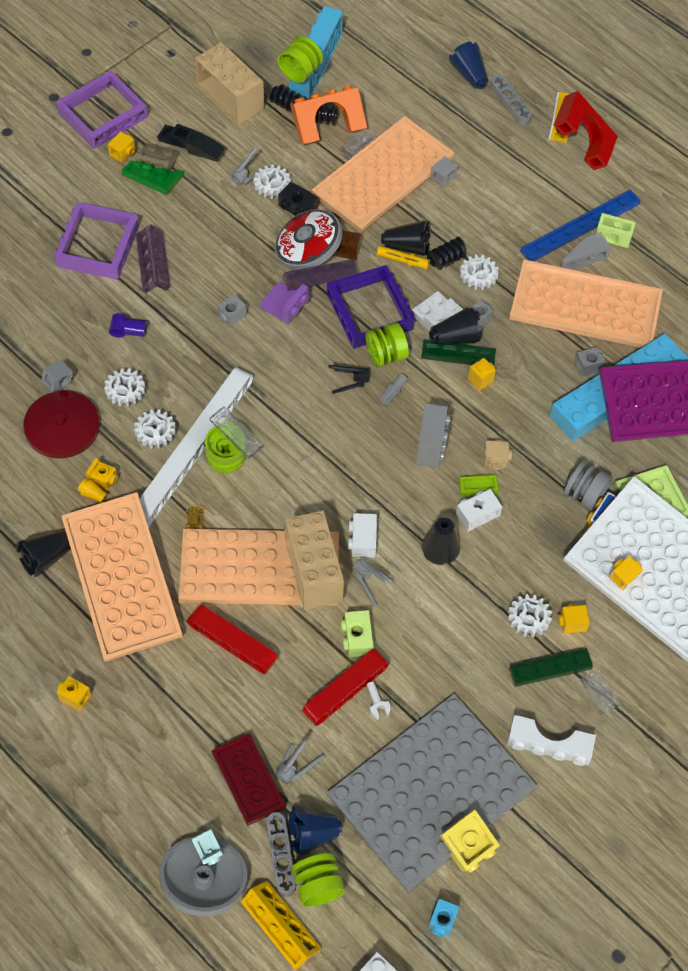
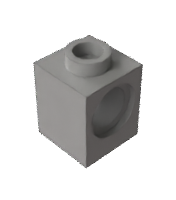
(443, 171)
(236, 306)
(484, 312)
(583, 362)
(57, 376)

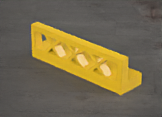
(277, 925)

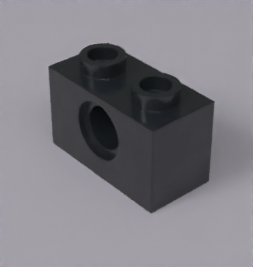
(296, 199)

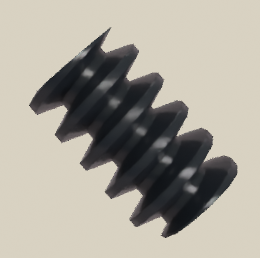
(284, 97)
(327, 114)
(447, 253)

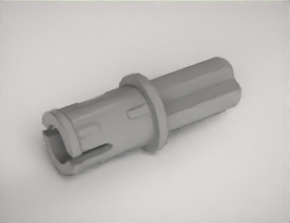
(393, 389)

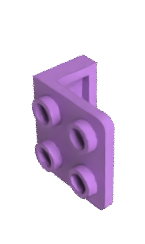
(285, 303)

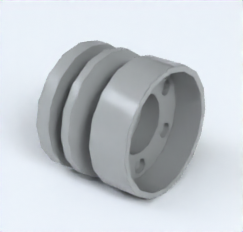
(587, 485)

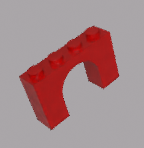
(602, 137)

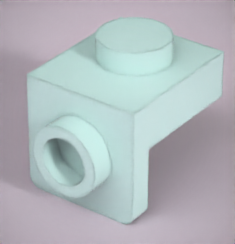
(207, 847)

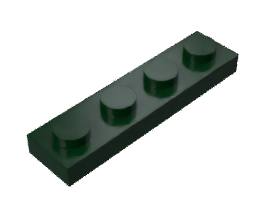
(456, 353)
(550, 667)

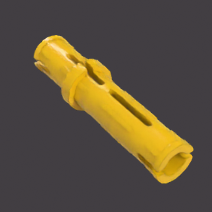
(423, 263)

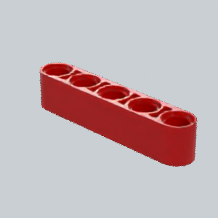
(232, 639)
(345, 687)

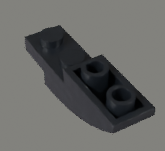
(192, 140)

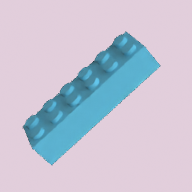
(326, 35)

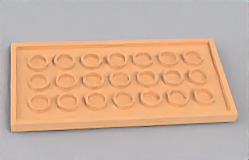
(381, 174)
(586, 304)
(238, 567)
(121, 577)

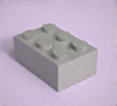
(433, 436)

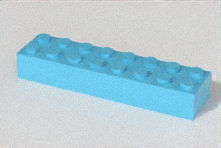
(586, 407)

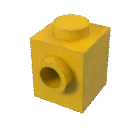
(121, 147)
(481, 374)
(625, 572)
(573, 619)
(73, 693)

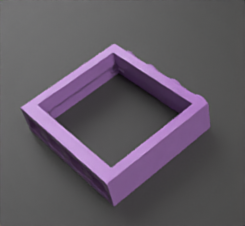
(111, 128)
(91, 266)

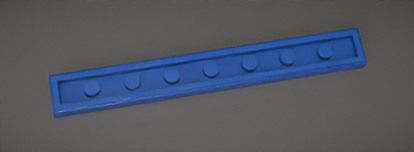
(579, 226)

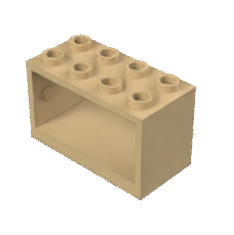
(229, 83)
(314, 560)

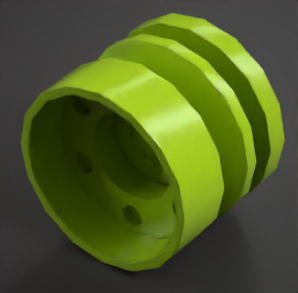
(300, 59)
(387, 344)
(217, 454)
(318, 880)

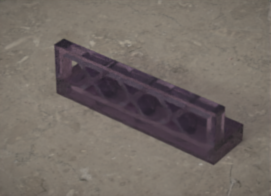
(157, 257)
(319, 274)

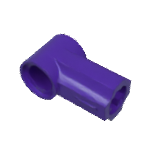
(123, 326)

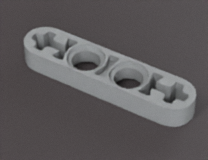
(514, 98)
(278, 854)

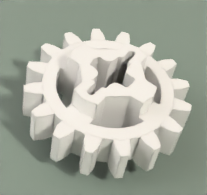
(271, 181)
(480, 270)
(125, 387)
(155, 429)
(528, 608)

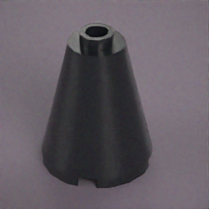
(408, 238)
(457, 329)
(441, 542)
(42, 551)

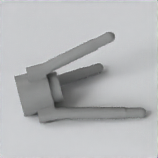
(240, 174)
(366, 569)
(286, 771)

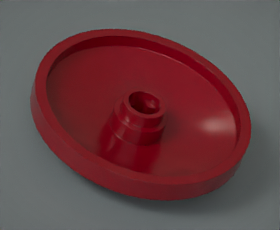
(61, 424)

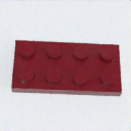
(248, 779)

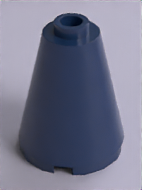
(469, 64)

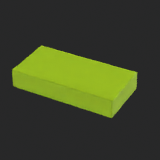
(473, 484)

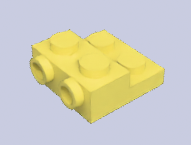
(469, 842)

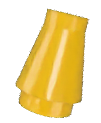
(91, 490)

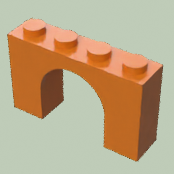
(305, 111)

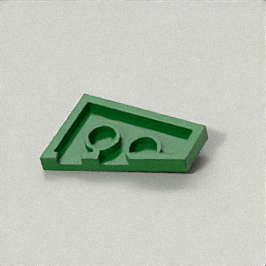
(155, 178)

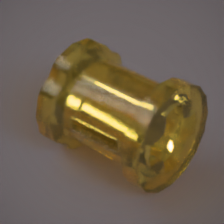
(194, 518)

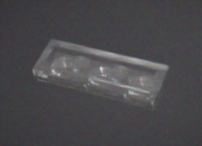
(236, 432)

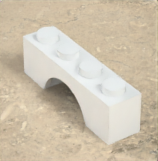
(575, 748)

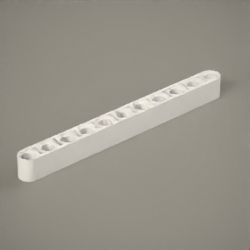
(192, 445)

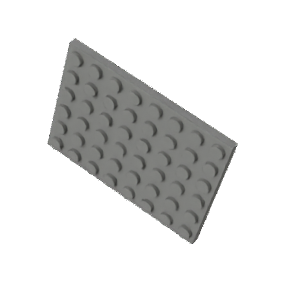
(426, 786)

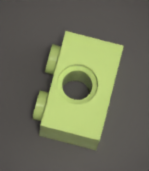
(616, 230)
(357, 622)

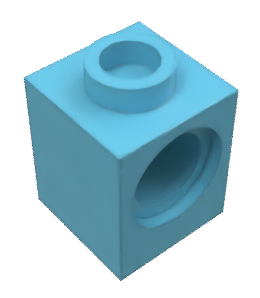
(446, 909)

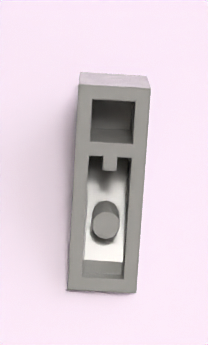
(588, 251)

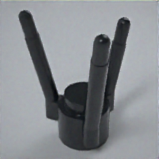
(360, 375)

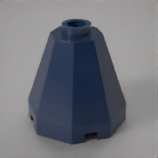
(312, 828)

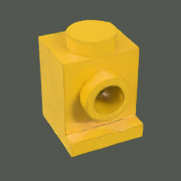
(103, 480)

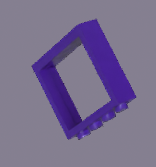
(361, 280)

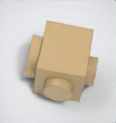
(497, 454)

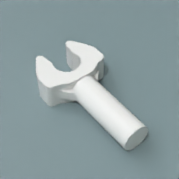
(378, 703)

